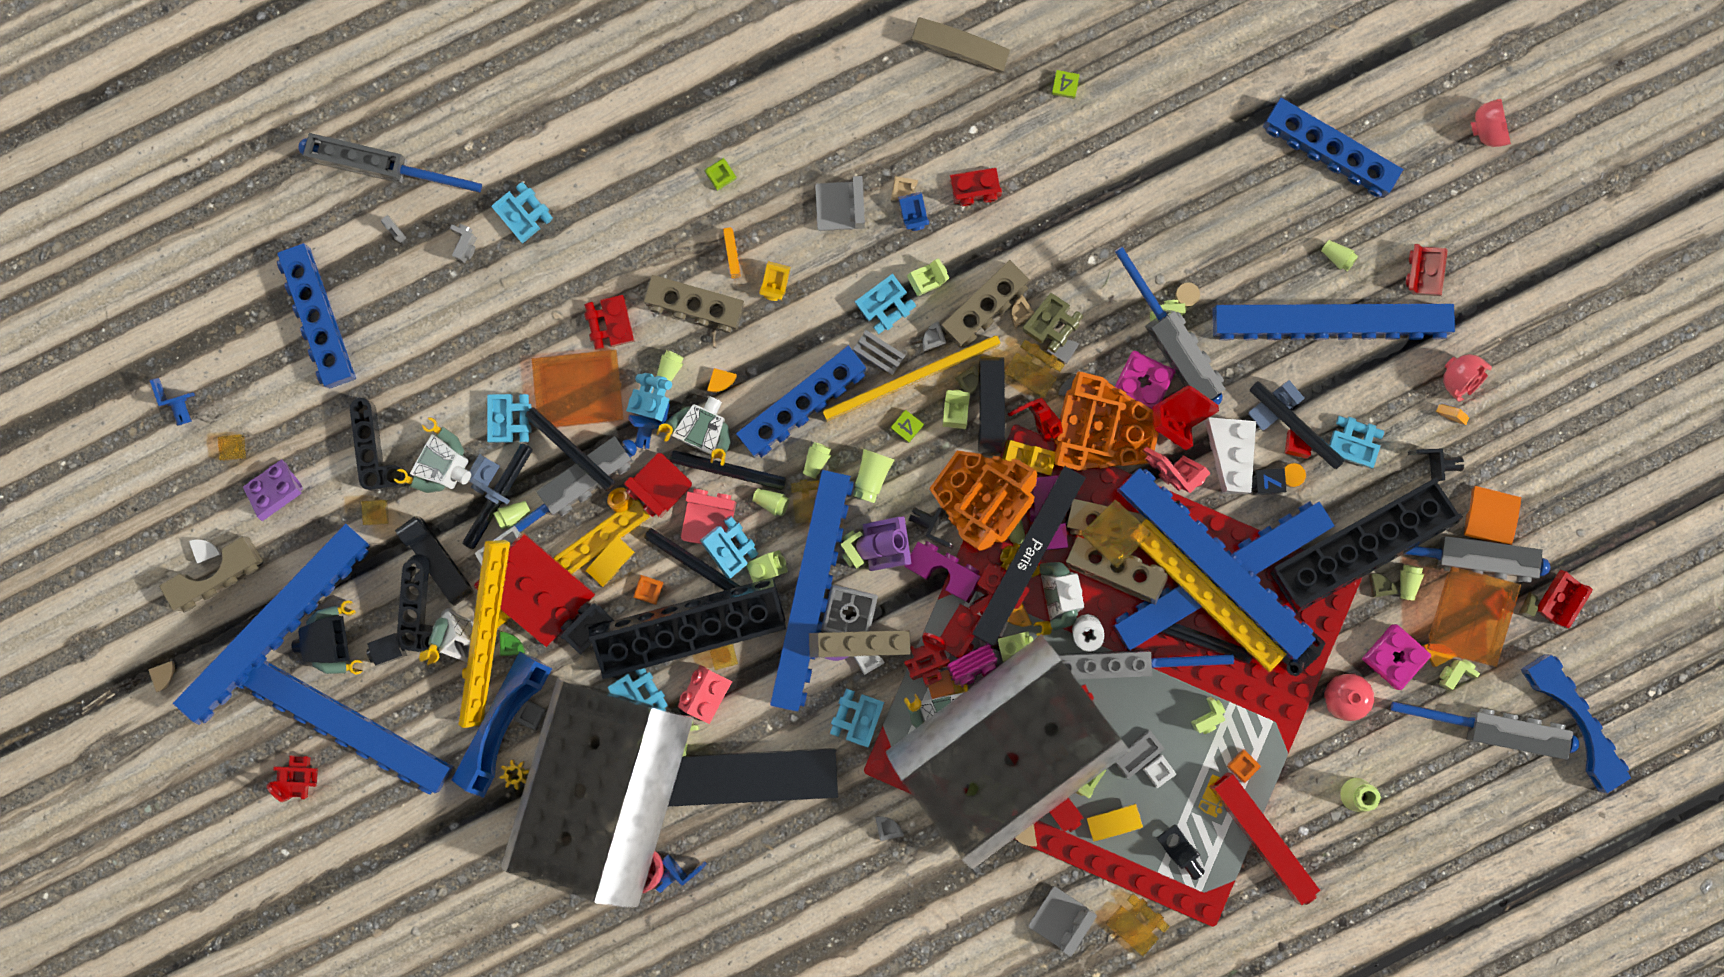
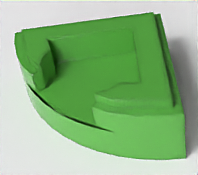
(510, 644)

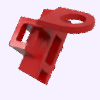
(1044, 417)
(933, 648)
(285, 790)

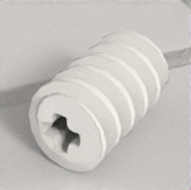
(1092, 640)

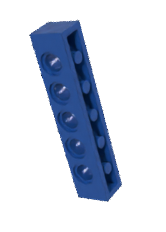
(1345, 147)
(288, 263)
(806, 389)

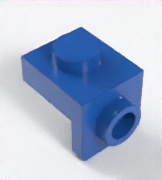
(913, 211)

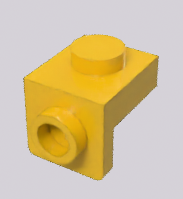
(775, 281)

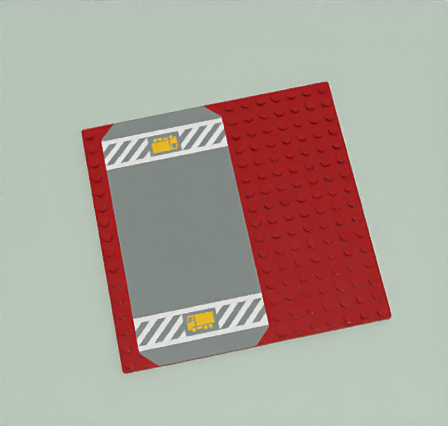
(1259, 715)

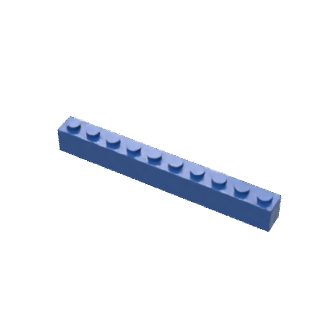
(1333, 320)
(1254, 554)
(1216, 564)
(810, 589)
(271, 625)
(348, 727)

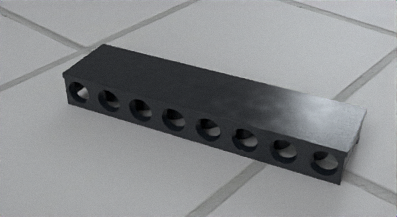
(1365, 545)
(687, 628)
(755, 777)

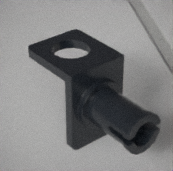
(1439, 463)
(930, 522)
(1296, 666)
(1183, 853)

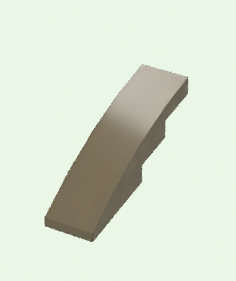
(960, 44)

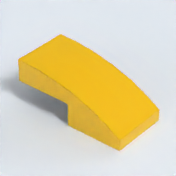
(1035, 457)
(610, 561)
(1114, 822)

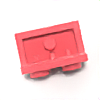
(704, 694)

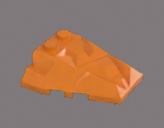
(1102, 426)
(984, 496)

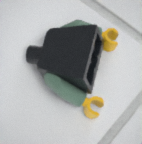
(325, 641)

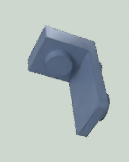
(1287, 394)
(481, 476)

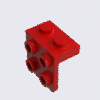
(1180, 413)
(658, 485)

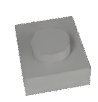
(465, 246)

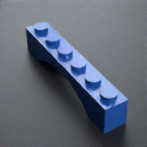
(479, 762)
(1602, 763)

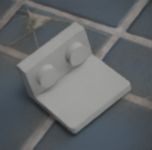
(840, 205)
(1062, 920)

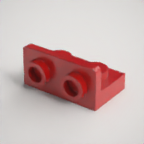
(975, 186)
(959, 632)

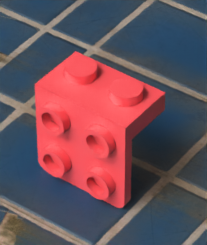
(1182, 475)
(705, 514)

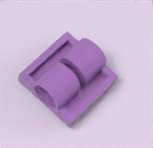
(272, 490)
(885, 544)

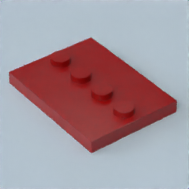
(540, 590)

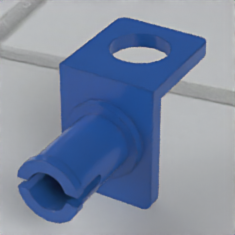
(177, 404)
(645, 428)
(674, 872)

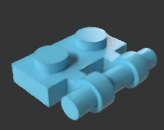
(516, 217)
(880, 298)
(646, 403)
(500, 418)
(1355, 449)
(724, 552)
(629, 688)
(864, 719)

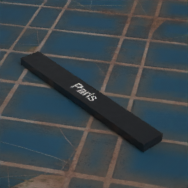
(1028, 556)

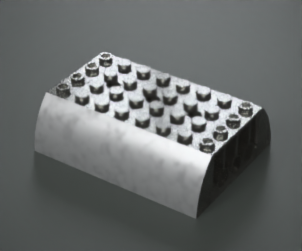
(983, 725)
(624, 799)

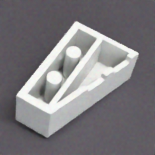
(1233, 452)

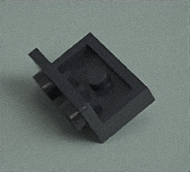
(576, 630)

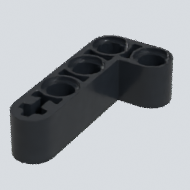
(991, 405)
(372, 443)
(443, 570)
(416, 603)

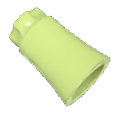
(871, 475)
(1352, 794)

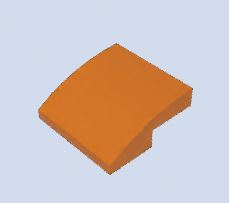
(1492, 516)

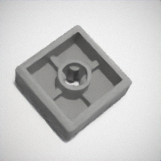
(842, 598)

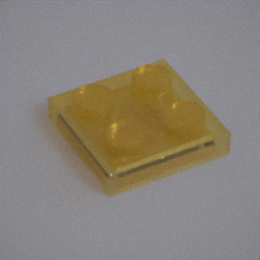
(1116, 533)

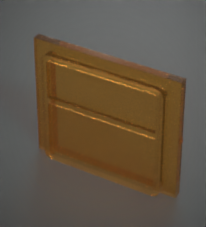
(578, 388)
(1473, 616)

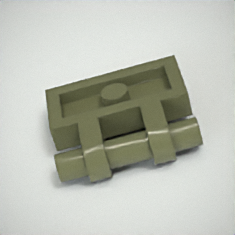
(1046, 319)

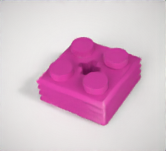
(1157, 374)
(1381, 657)
(973, 664)

